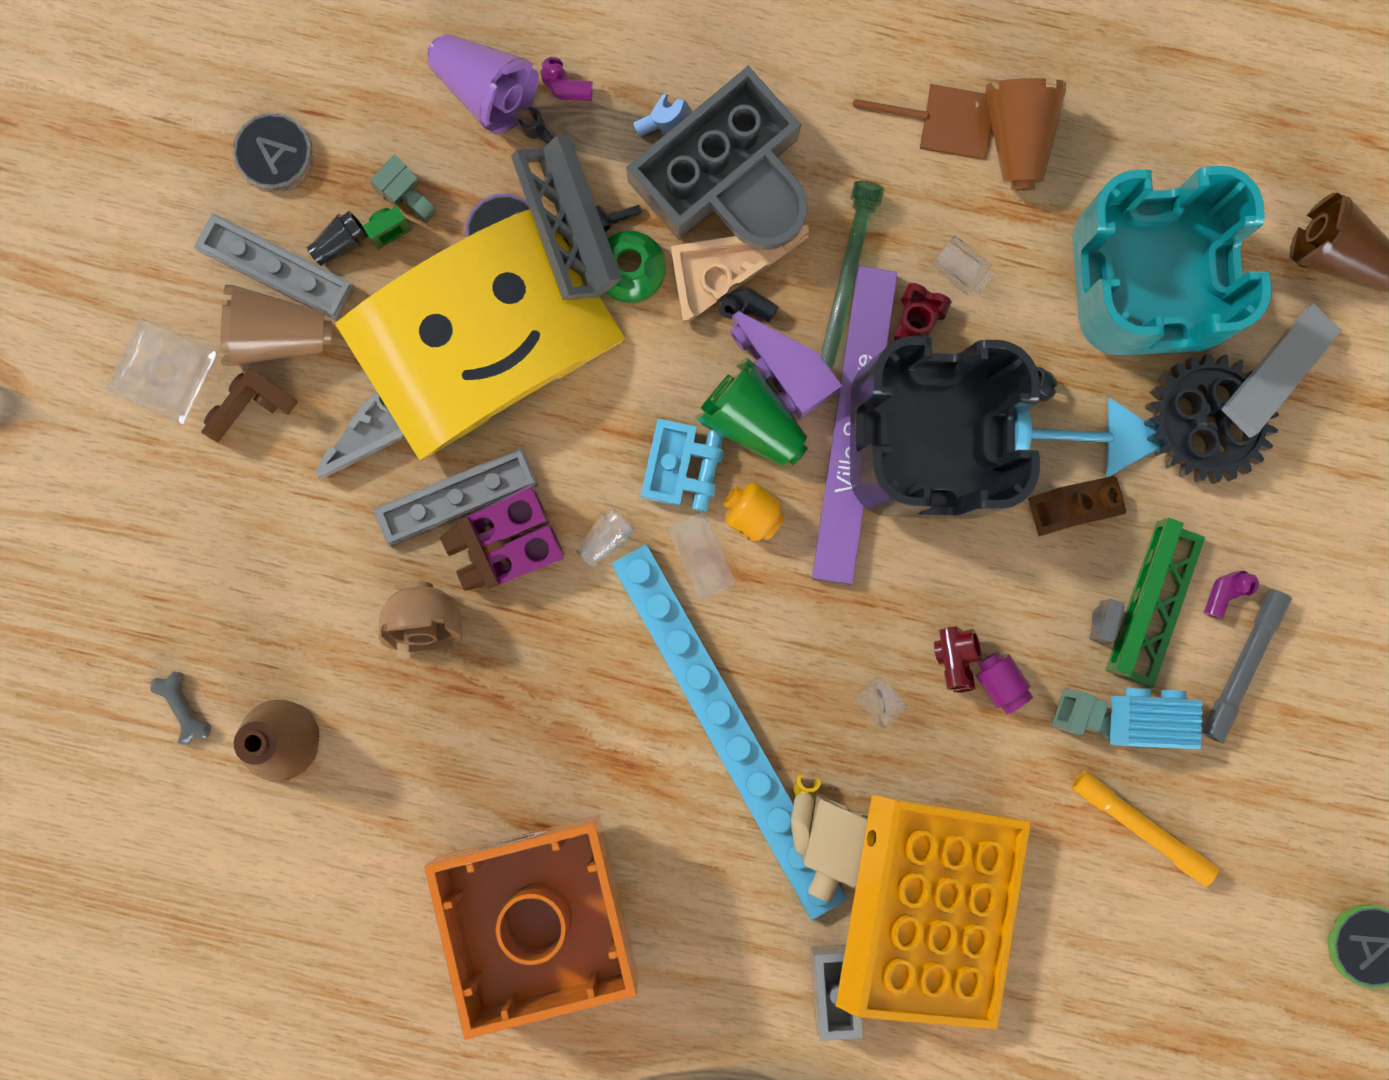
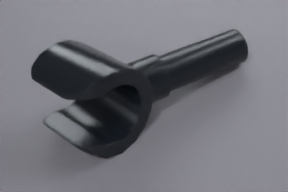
(538, 129)
(613, 218)

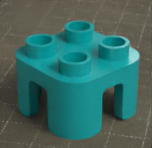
(1167, 263)

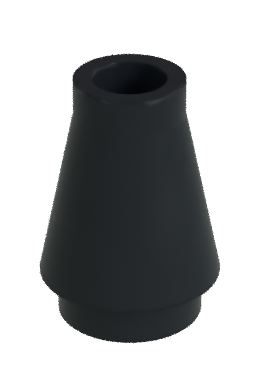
(338, 238)

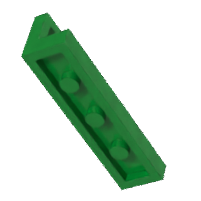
(1146, 599)

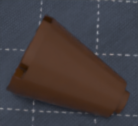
(1343, 244)
(277, 740)

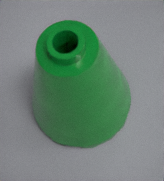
(754, 416)

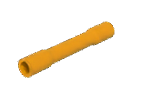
(1182, 855)

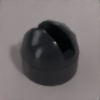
(1047, 384)

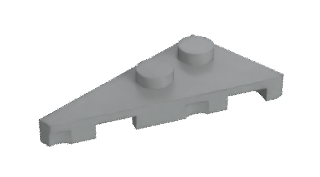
(367, 433)

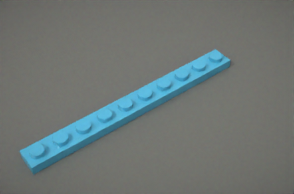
(719, 717)

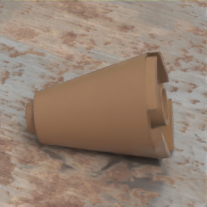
(269, 328)

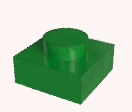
(386, 226)

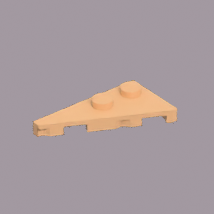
(719, 266)

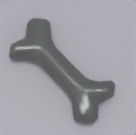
(171, 691)

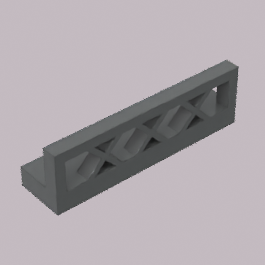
(575, 219)

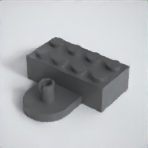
(727, 164)

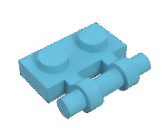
(669, 463)

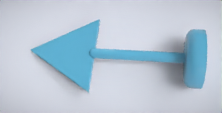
(1124, 436)

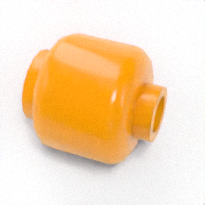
(753, 512)

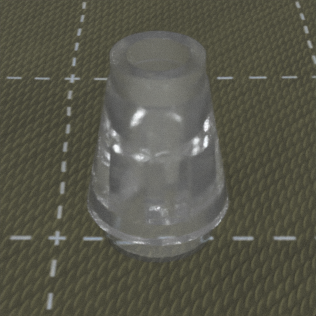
(605, 537)

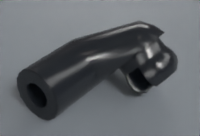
(747, 302)

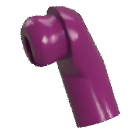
(561, 84)
(1228, 588)

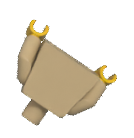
(827, 838)

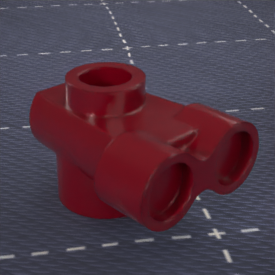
(921, 311)
(956, 651)

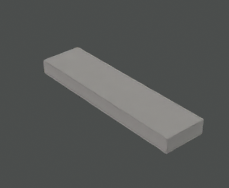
(274, 266)
(1281, 370)
(454, 497)

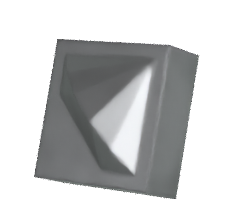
(1106, 621)

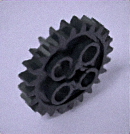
(1177, 429)

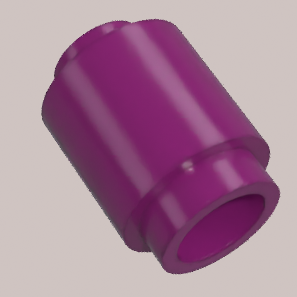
(1004, 682)

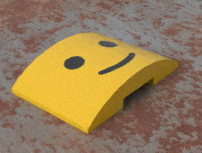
(473, 333)

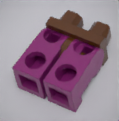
(491, 544)

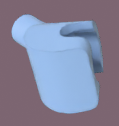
(663, 116)

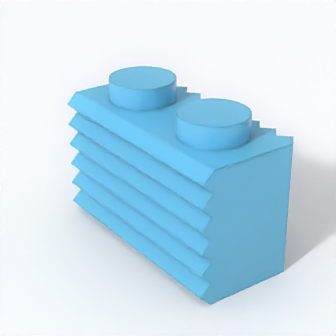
(1156, 722)

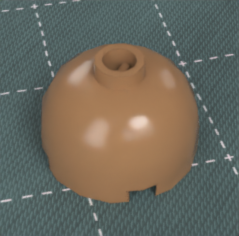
(421, 618)

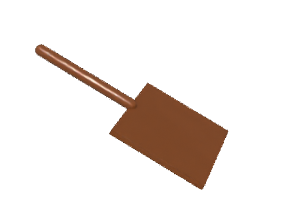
(953, 123)

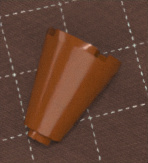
(1024, 127)

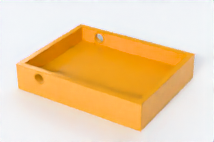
(933, 914)

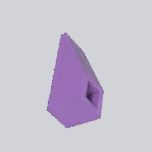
(793, 368)

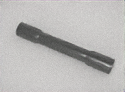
(1265, 625)

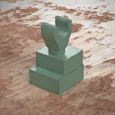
(397, 184)
(1081, 712)

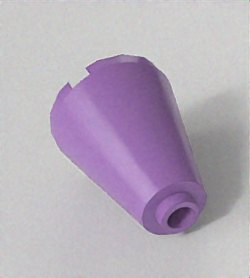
(484, 80)

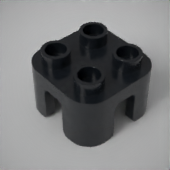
(940, 430)

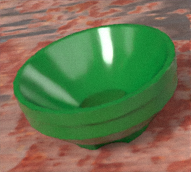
(650, 275)

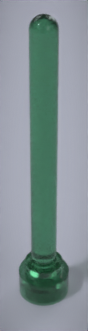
(865, 199)

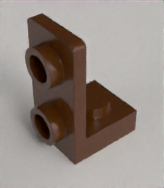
(241, 392)
(1077, 505)

